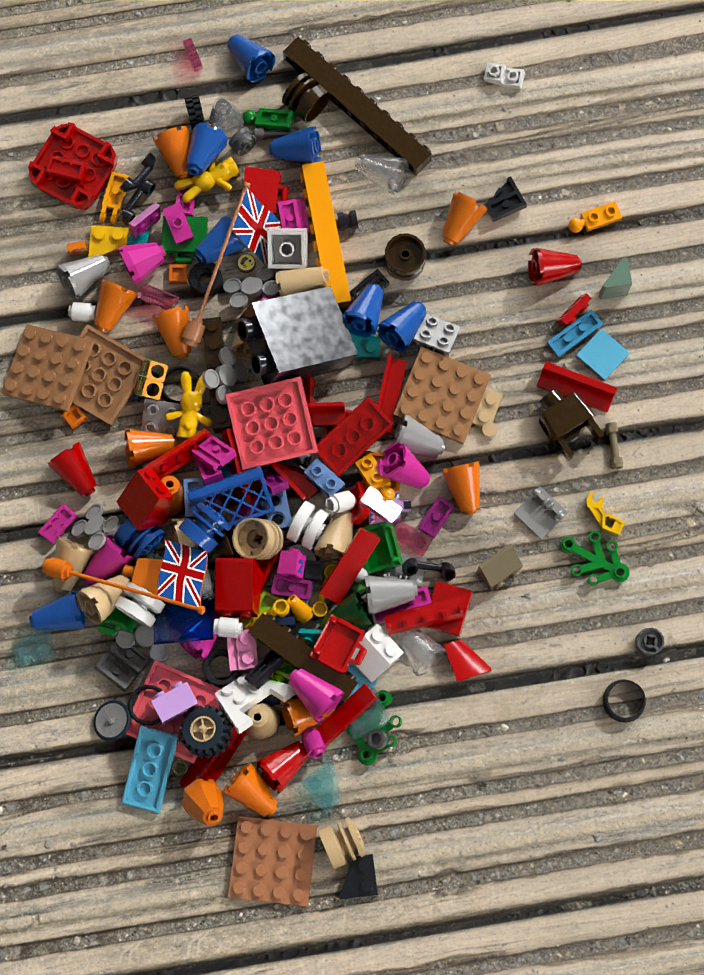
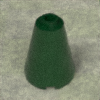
(353, 610)

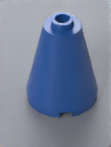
(251, 57)
(297, 146)
(204, 147)
(212, 244)
(365, 311)
(402, 326)
(59, 614)

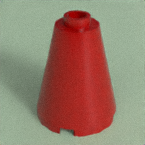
(551, 265)
(74, 469)
(282, 765)

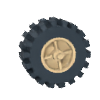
(206, 731)

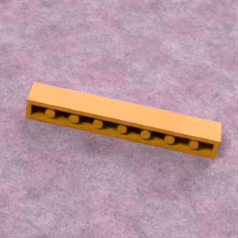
(325, 229)

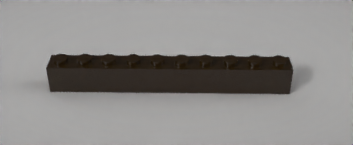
(358, 106)

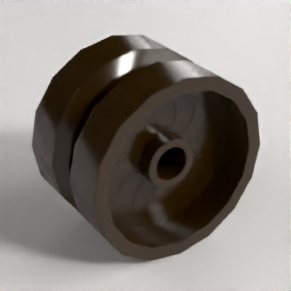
(405, 246)

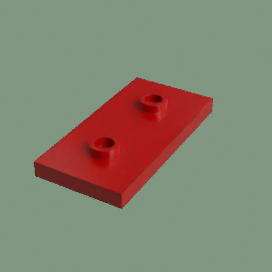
(353, 436)

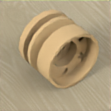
(257, 538)
(342, 842)

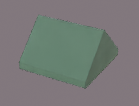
(618, 282)

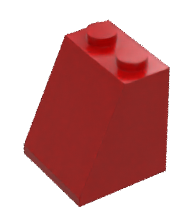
(146, 500)
(237, 587)

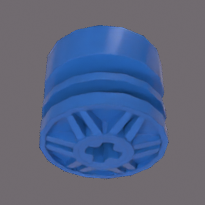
(204, 527)
(142, 541)

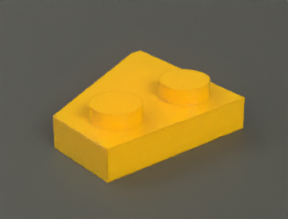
(107, 239)

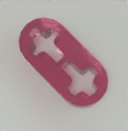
(192, 55)

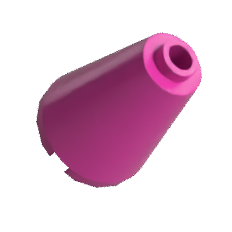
(403, 467)
(107, 560)
(314, 693)

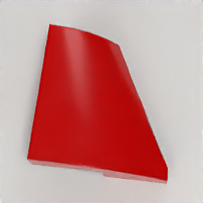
(464, 661)

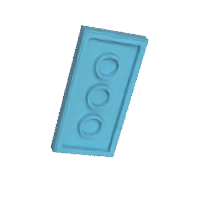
(150, 769)

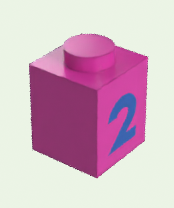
(291, 563)

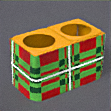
(142, 382)

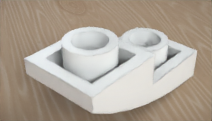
(503, 76)

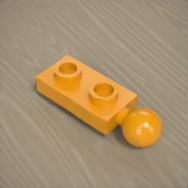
(596, 218)
(368, 469)

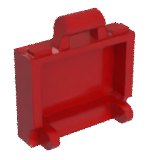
(265, 186)
(445, 591)
(338, 644)

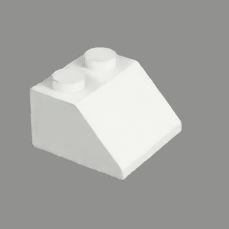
(380, 655)

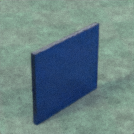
(183, 624)

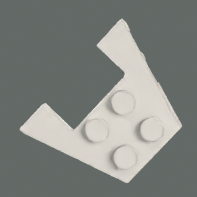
(241, 696)

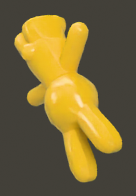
(203, 183)
(191, 403)

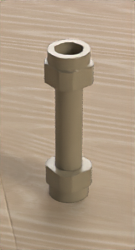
(611, 430)

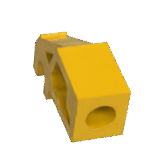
(597, 512)

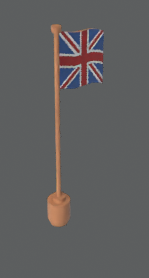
(250, 226)

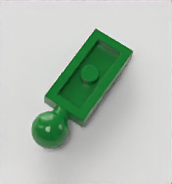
(270, 118)

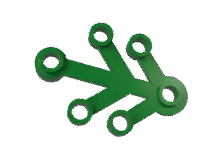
(597, 560)
(364, 747)

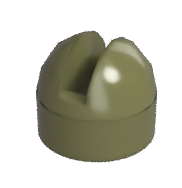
(175, 767)

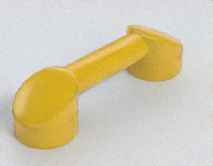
(280, 608)
(320, 608)

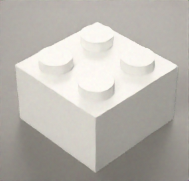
(287, 248)

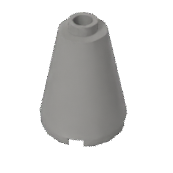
(82, 274)
(418, 438)
(387, 593)

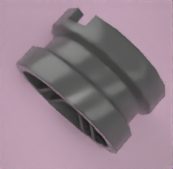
(242, 141)
(641, 639)

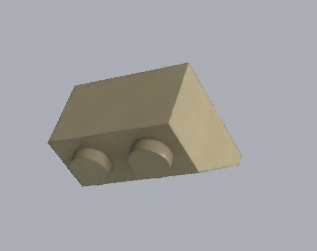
(500, 567)

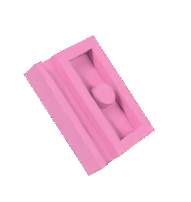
(242, 652)

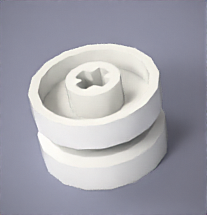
(308, 525)
(139, 605)

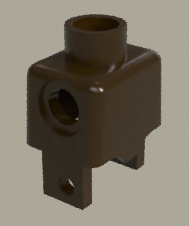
(565, 418)

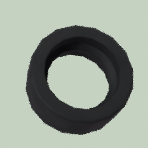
(206, 669)

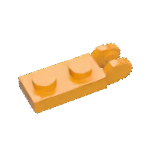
(113, 197)

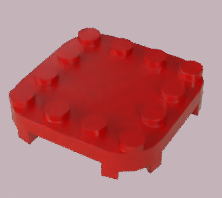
(77, 145)

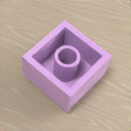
(174, 703)

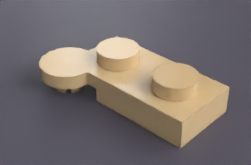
(487, 411)

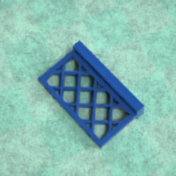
(230, 483)

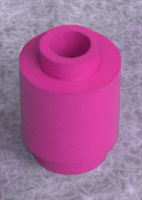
(313, 743)

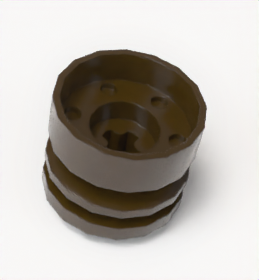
(306, 97)

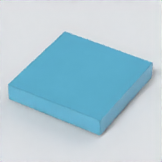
(602, 354)

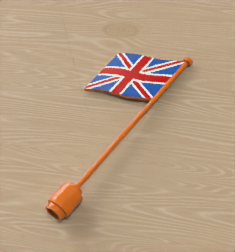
(178, 581)

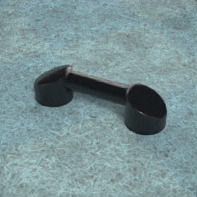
(130, 184)
(147, 188)
(411, 566)

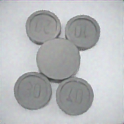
(251, 287)
(225, 374)
(96, 527)
(145, 638)

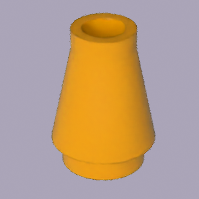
(300, 609)

